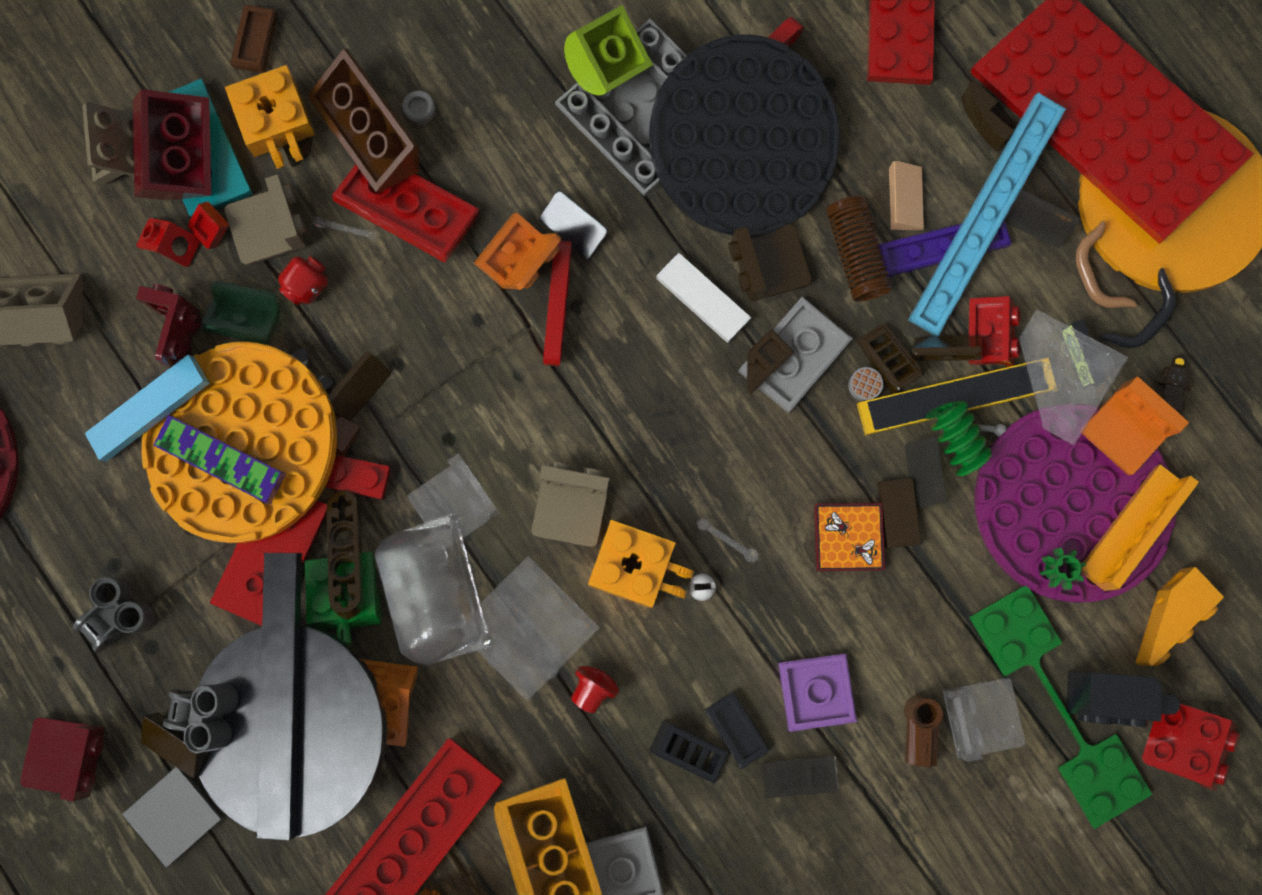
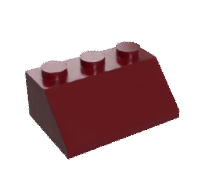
(171, 145)

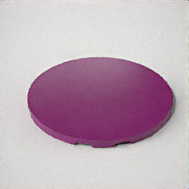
(1051, 496)

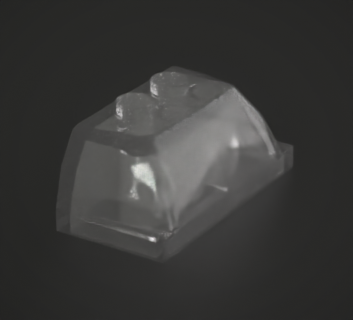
(432, 592)

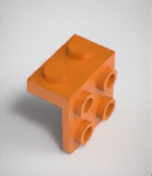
(517, 254)

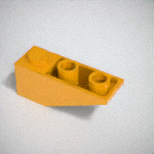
(1175, 612)

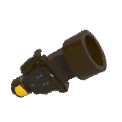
(1175, 381)

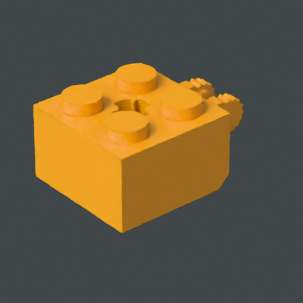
(271, 113)
(643, 584)

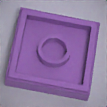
(817, 692)

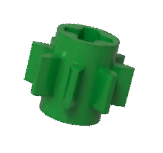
(1072, 564)

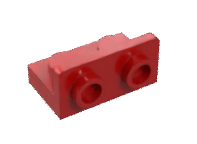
(995, 321)

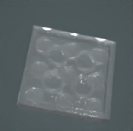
(532, 628)

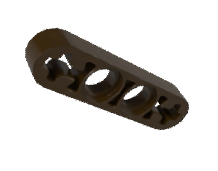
(344, 553)

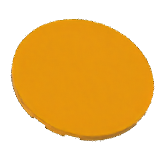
(1201, 251)
(266, 409)

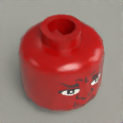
(303, 280)

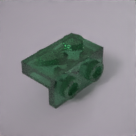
(242, 313)

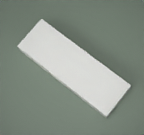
(703, 297)

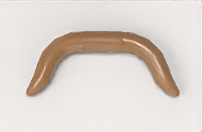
(1088, 277)

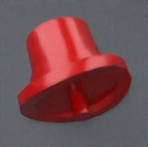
(593, 688)

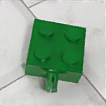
(318, 609)

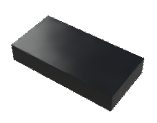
(737, 730)

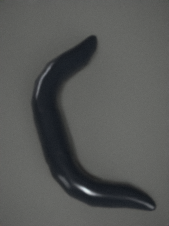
(1154, 324)

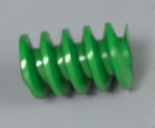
(962, 436)

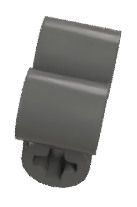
(109, 619)
(201, 716)

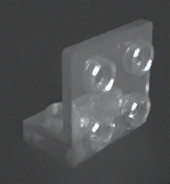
(454, 493)
(984, 718)

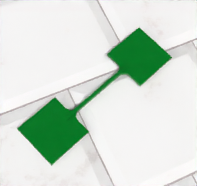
(1101, 774)

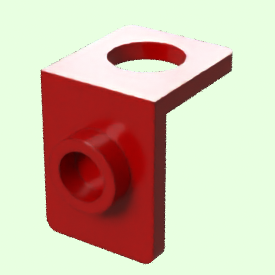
(159, 236)

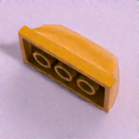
(545, 842)

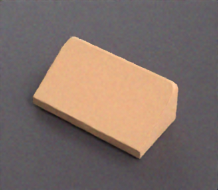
(906, 196)

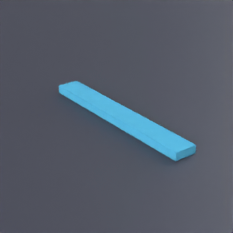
(986, 214)

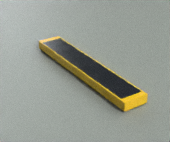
(913, 405)

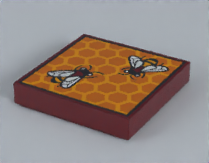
(849, 537)

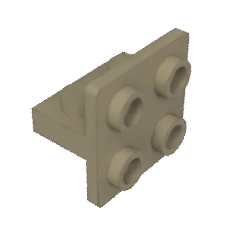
(108, 142)

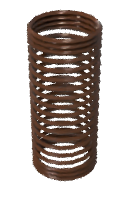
(869, 288)

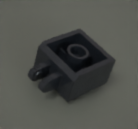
(1118, 699)

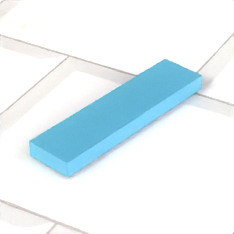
(147, 408)

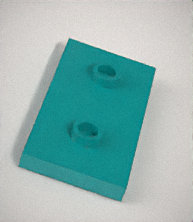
(227, 176)

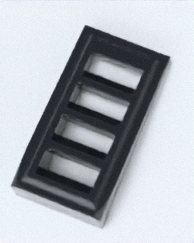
(663, 738)

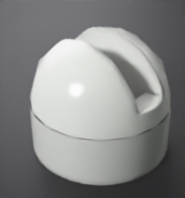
(702, 595)

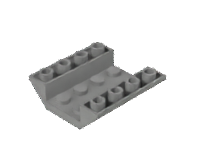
(621, 118)

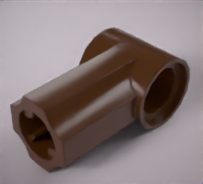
(922, 735)

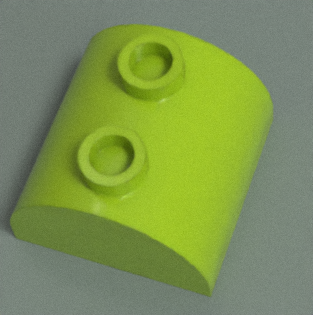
(605, 52)

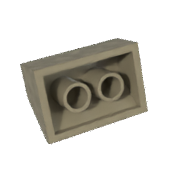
(40, 309)

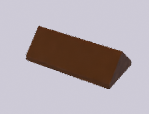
(365, 123)

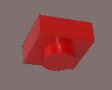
(208, 225)

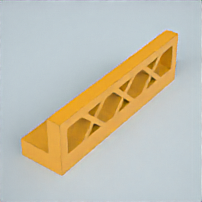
(1137, 528)

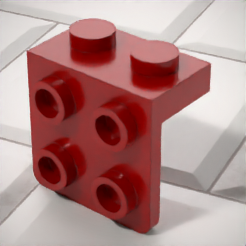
(1192, 746)

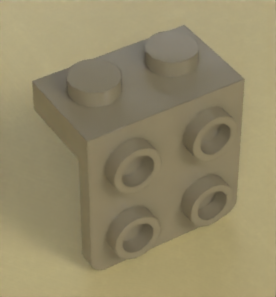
(266, 223)
(570, 504)

